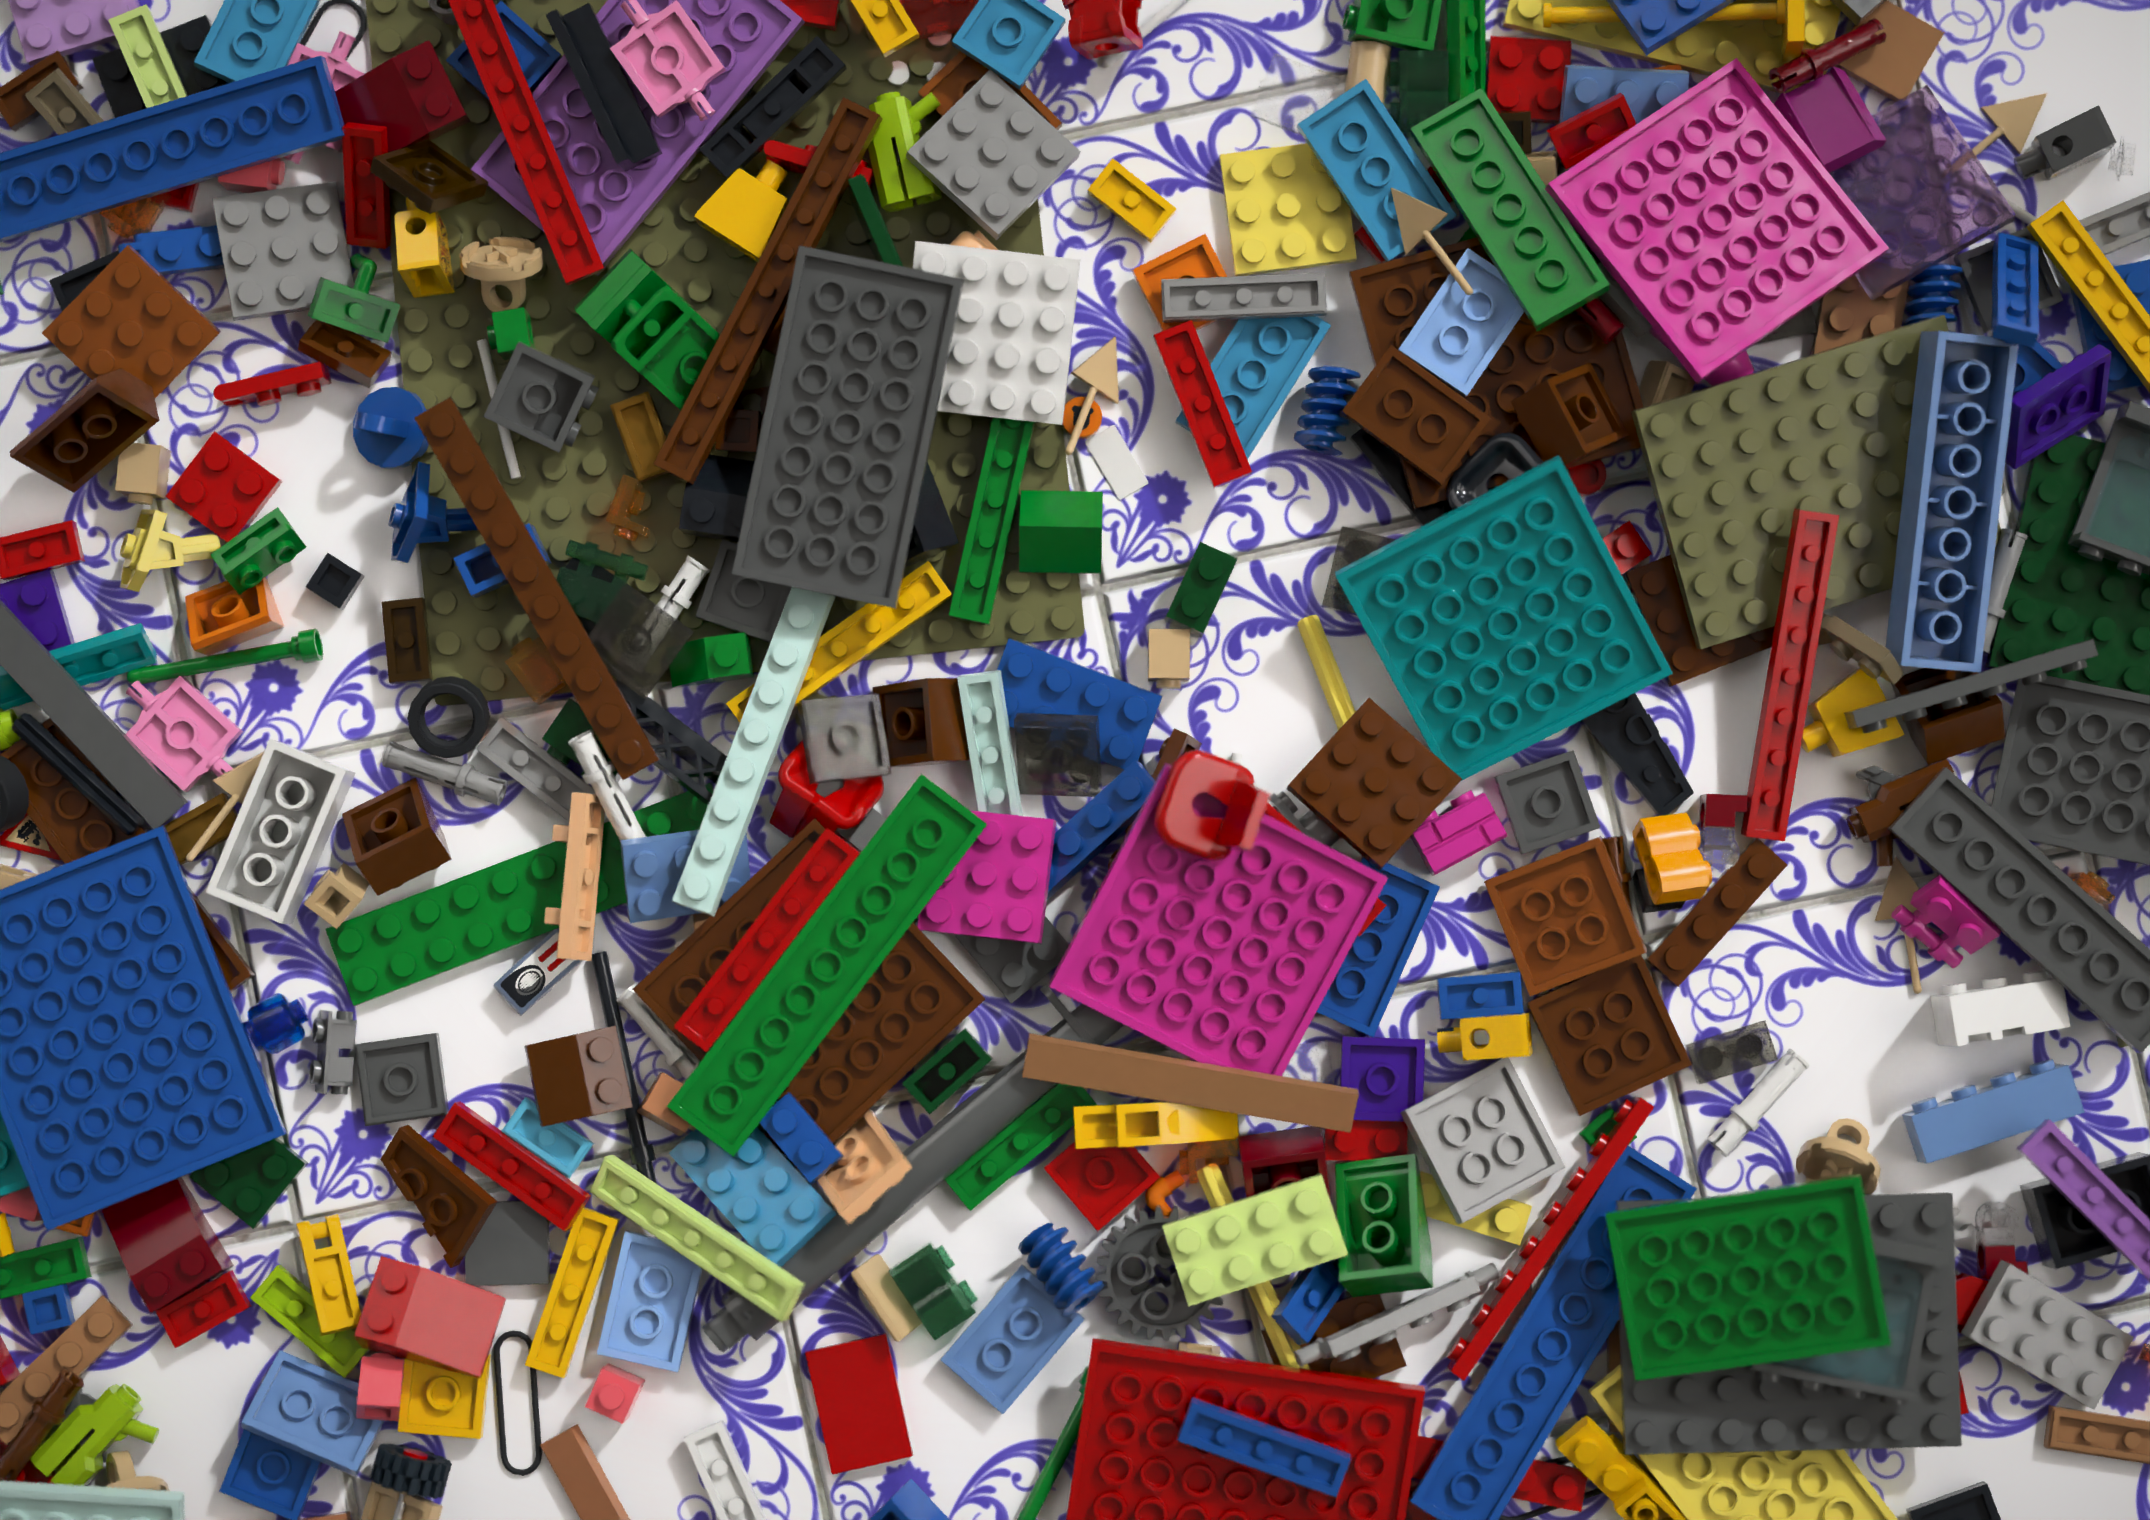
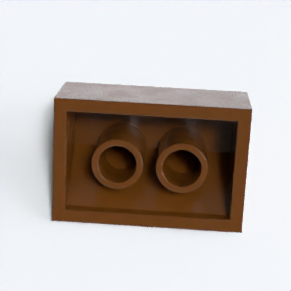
(90, 430)

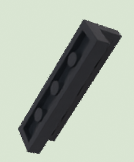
(604, 86)
(681, 740)

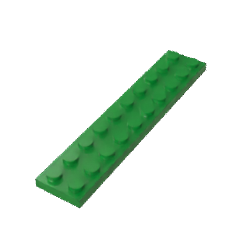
(483, 909)
(827, 965)

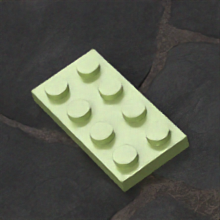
(1255, 1239)

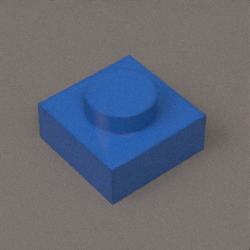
(48, 1308)

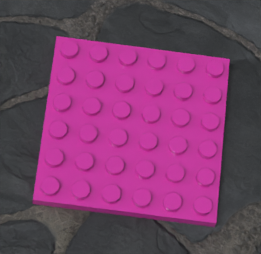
(1716, 220)
(1218, 951)

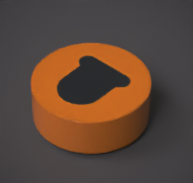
(1093, 420)

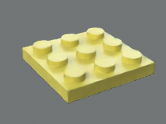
(1284, 211)

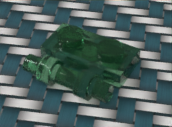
(591, 595)

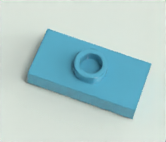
(555, 1144)

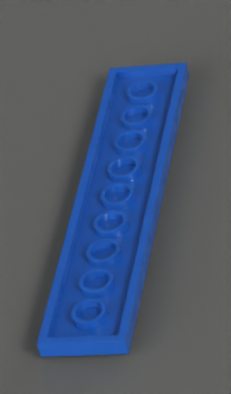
(168, 147)
(1540, 1358)

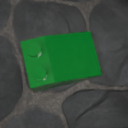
(1383, 1226)

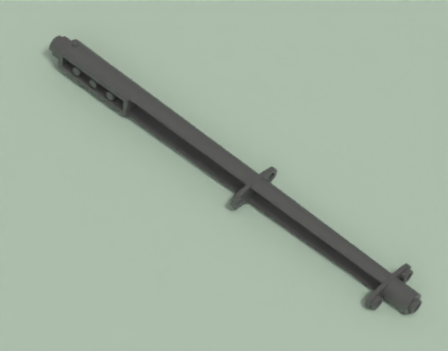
(941, 1150)

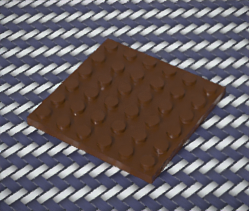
(1398, 292)
(879, 1037)

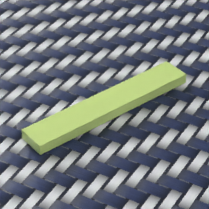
(697, 1238)

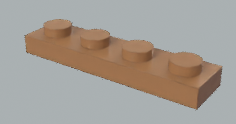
(72, 1351)

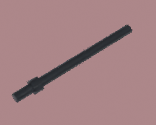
(641, 1152)

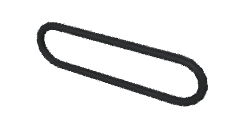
(500, 1407)

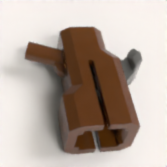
(1888, 799)

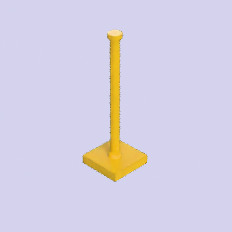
(1785, 12)

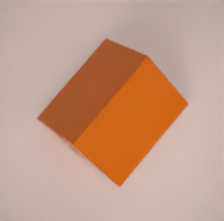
(224, 618)

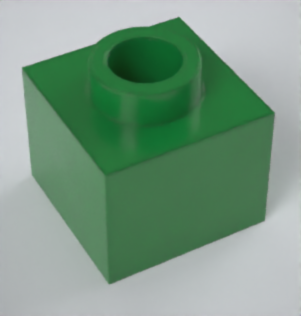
(509, 329)

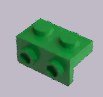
(258, 551)

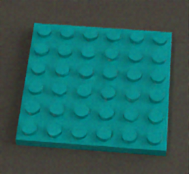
(1504, 620)

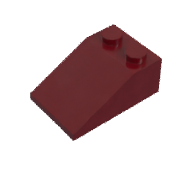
(406, 96)
(1281, 1158)
(165, 1243)

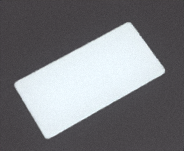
(1116, 462)

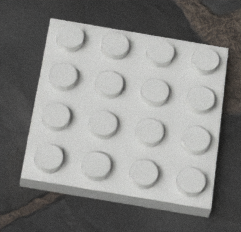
(1009, 331)

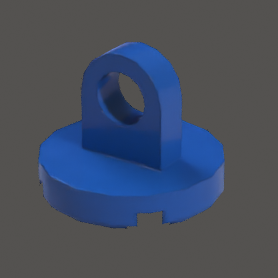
(387, 428)

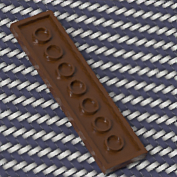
(79, 829)

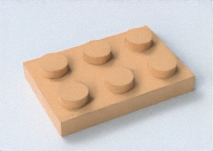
(867, 1170)

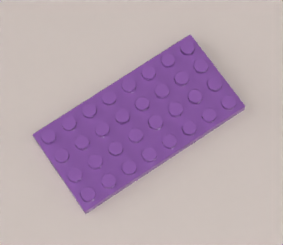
(616, 201)

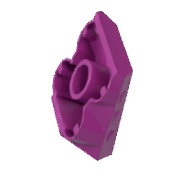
(1831, 119)

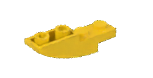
(1150, 1124)
(1617, 1475)

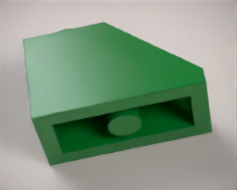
(713, 660)

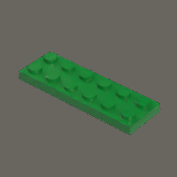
(1509, 209)

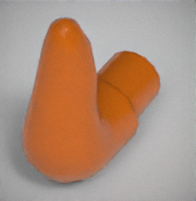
(1161, 1189)

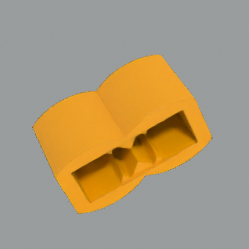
(1671, 858)

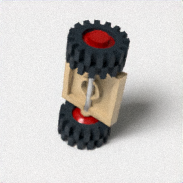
(399, 1478)

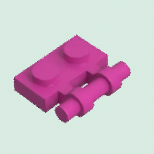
(1950, 912)

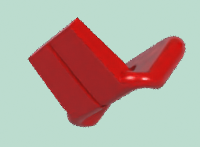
(801, 803)
(1210, 836)

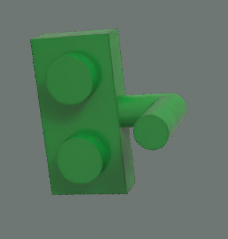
(354, 306)

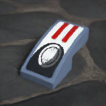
(534, 974)

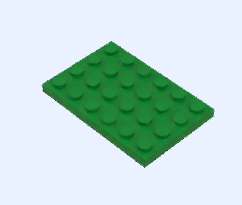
(1748, 1278)

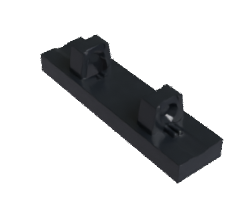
(773, 108)

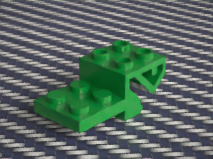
(650, 326)

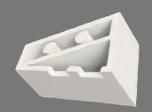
(1999, 1009)

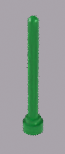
(304, 647)
(1056, 1459)

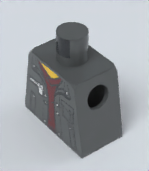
(2080, 137)

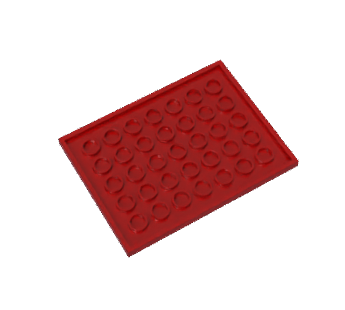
(1138, 1470)

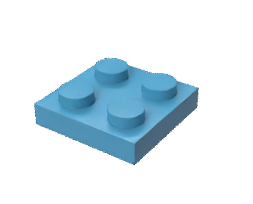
(1009, 36)

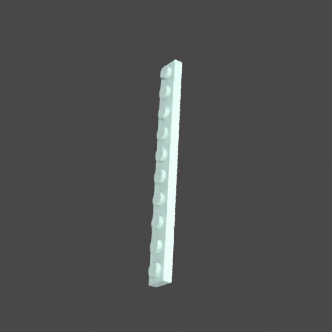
(753, 750)

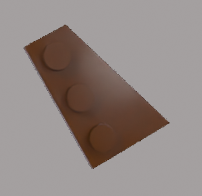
(442, 1192)

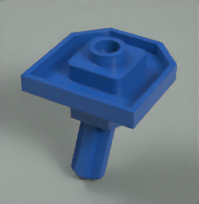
(423, 517)

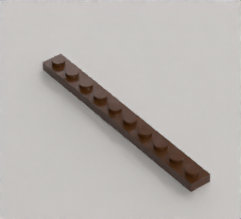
(767, 291)
(536, 588)

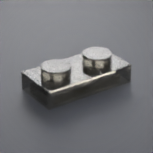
(1731, 1052)

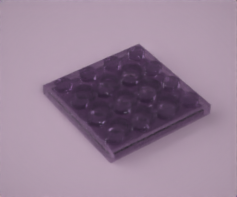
(1920, 192)

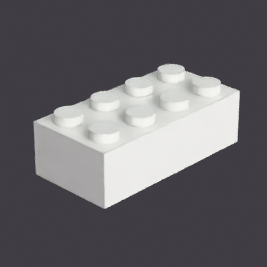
(280, 832)

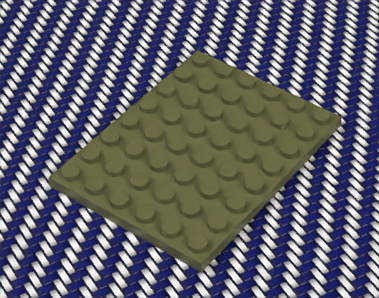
(1783, 439)

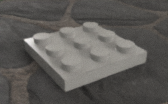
(993, 154)
(280, 247)
(1482, 1140)

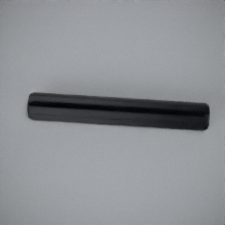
(77, 774)

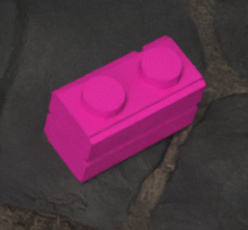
(1458, 833)

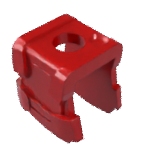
(1103, 26)

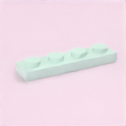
(990, 743)

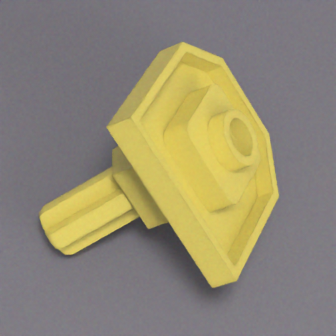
(156, 549)

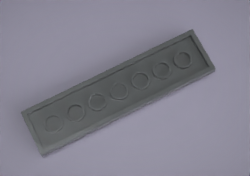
(2032, 903)

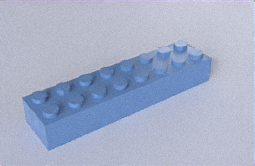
(1951, 500)

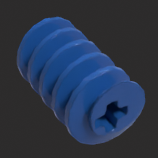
(1932, 294)
(1324, 409)
(1059, 1268)

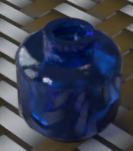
(276, 1023)

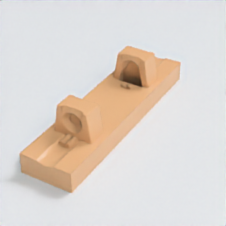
(581, 877)

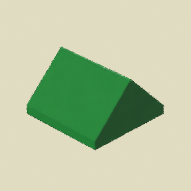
(1060, 532)

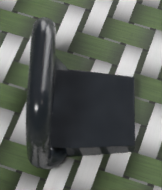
(1500, 454)

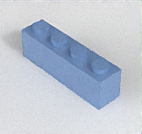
(1993, 1112)

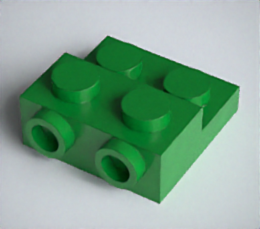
(1394, 22)

